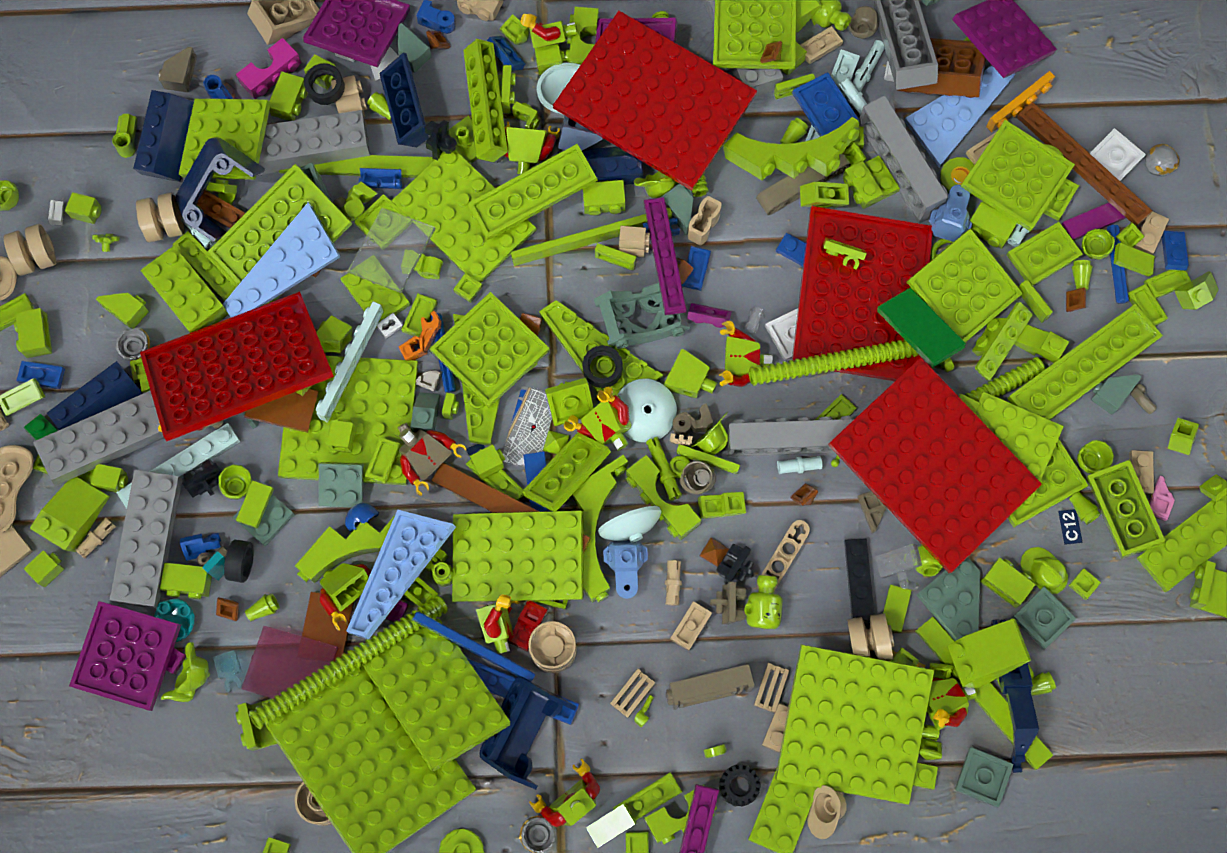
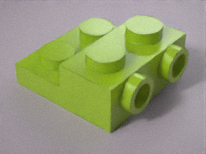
(870, 182)

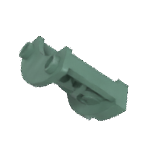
(611, 308)

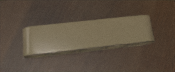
(788, 189)

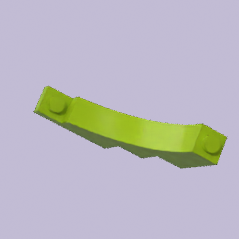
(591, 499)
(333, 549)

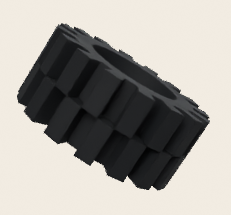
(753, 782)

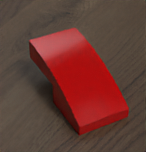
(529, 619)

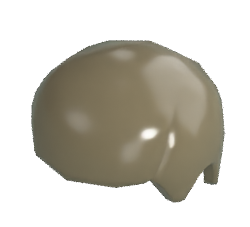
(864, 22)

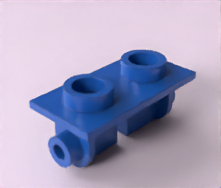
(381, 178)

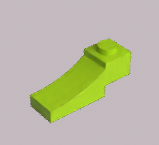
(1041, 342)

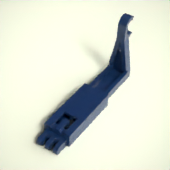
(1017, 687)

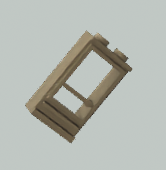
(710, 687)

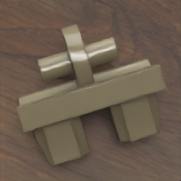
(726, 603)

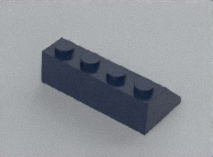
(403, 102)
(163, 136)
(613, 164)
(99, 394)

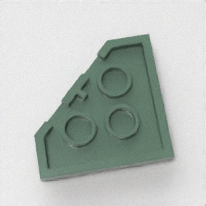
(955, 599)

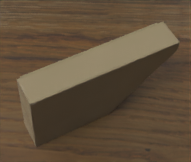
(872, 509)

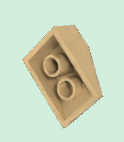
(281, 17)

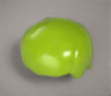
(8, 195)
(1098, 244)
(1095, 456)
(234, 481)

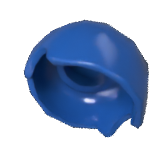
(359, 513)

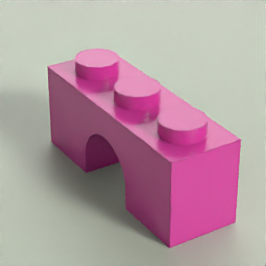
(258, 81)

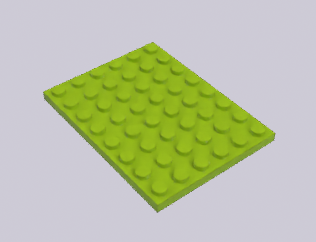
(365, 765)

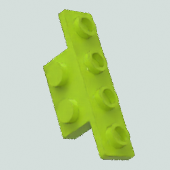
(999, 339)

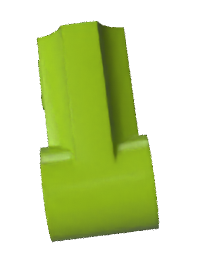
(125, 134)

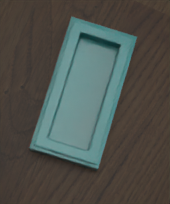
(215, 566)

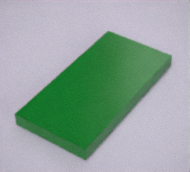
(921, 327)

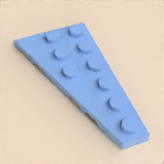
(950, 118)
(291, 259)
(403, 556)

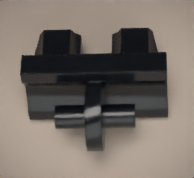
(439, 139)
(203, 481)
(739, 555)

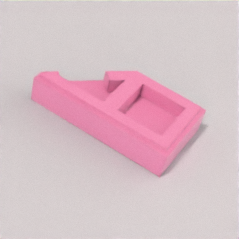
(1162, 500)

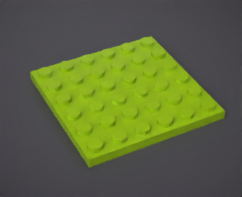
(376, 402)
(854, 724)

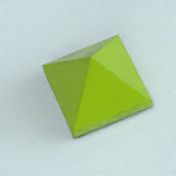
(854, 154)
(1130, 235)
(555, 442)
(941, 670)
(930, 749)

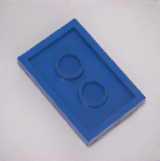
(823, 104)

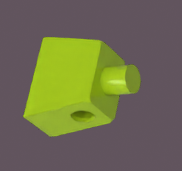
(689, 376)

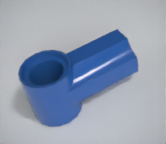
(218, 93)

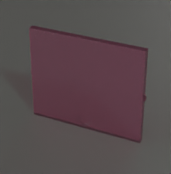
(283, 661)

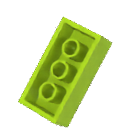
(184, 290)
(1125, 509)

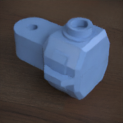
(952, 217)
(625, 560)

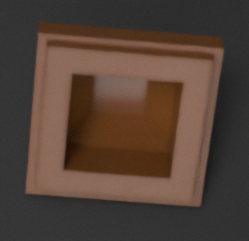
(437, 40)
(772, 52)
(1076, 299)
(805, 495)
(714, 552)
(227, 608)

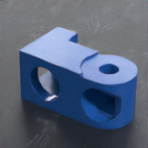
(435, 18)

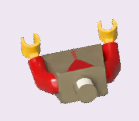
(424, 454)

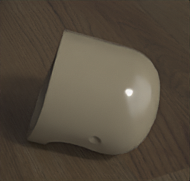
(698, 472)

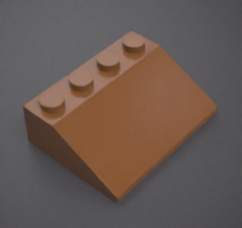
(959, 69)

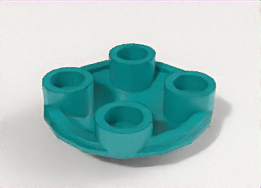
(177, 612)

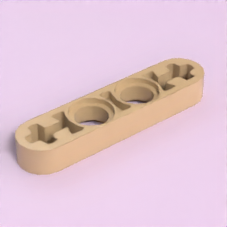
(784, 558)

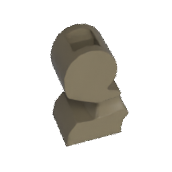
(684, 422)

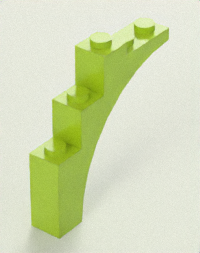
(793, 158)

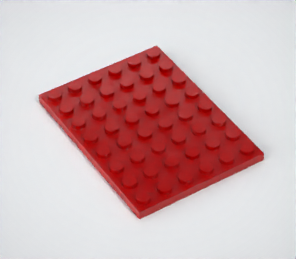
(655, 100)
(842, 302)
(234, 366)
(934, 465)

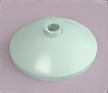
(553, 82)
(662, 404)
(630, 524)

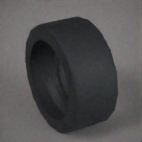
(317, 71)
(606, 351)
(238, 561)

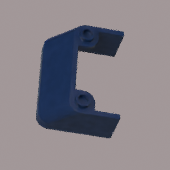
(214, 157)
(526, 710)

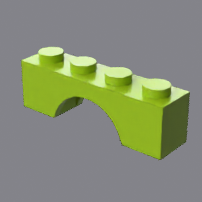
(333, 336)
(681, 518)

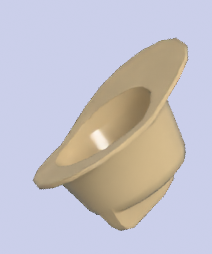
(826, 811)

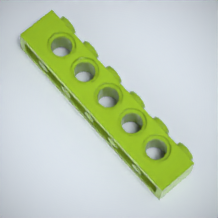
(485, 100)

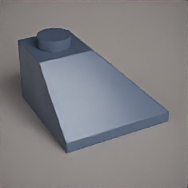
(574, 133)

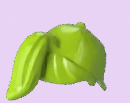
(656, 184)
(193, 676)

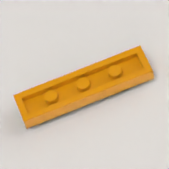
(1028, 96)

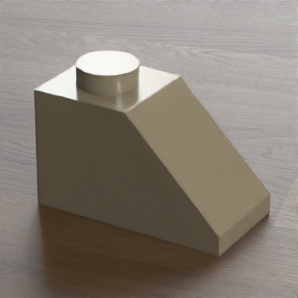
(178, 71)

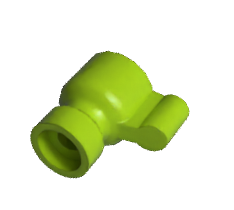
(441, 573)

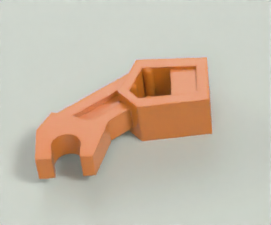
(428, 333)

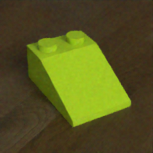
(70, 514)
(988, 654)

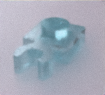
(227, 667)

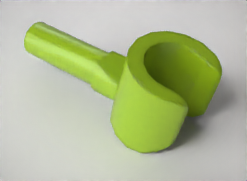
(641, 718)

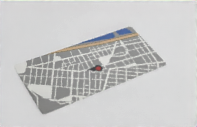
(528, 426)

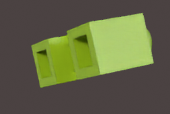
(586, 25)
(664, 826)

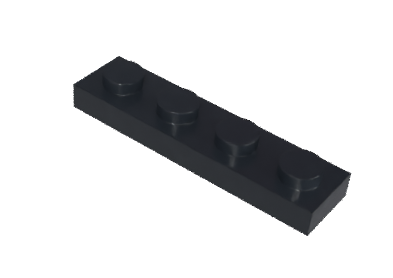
(859, 579)

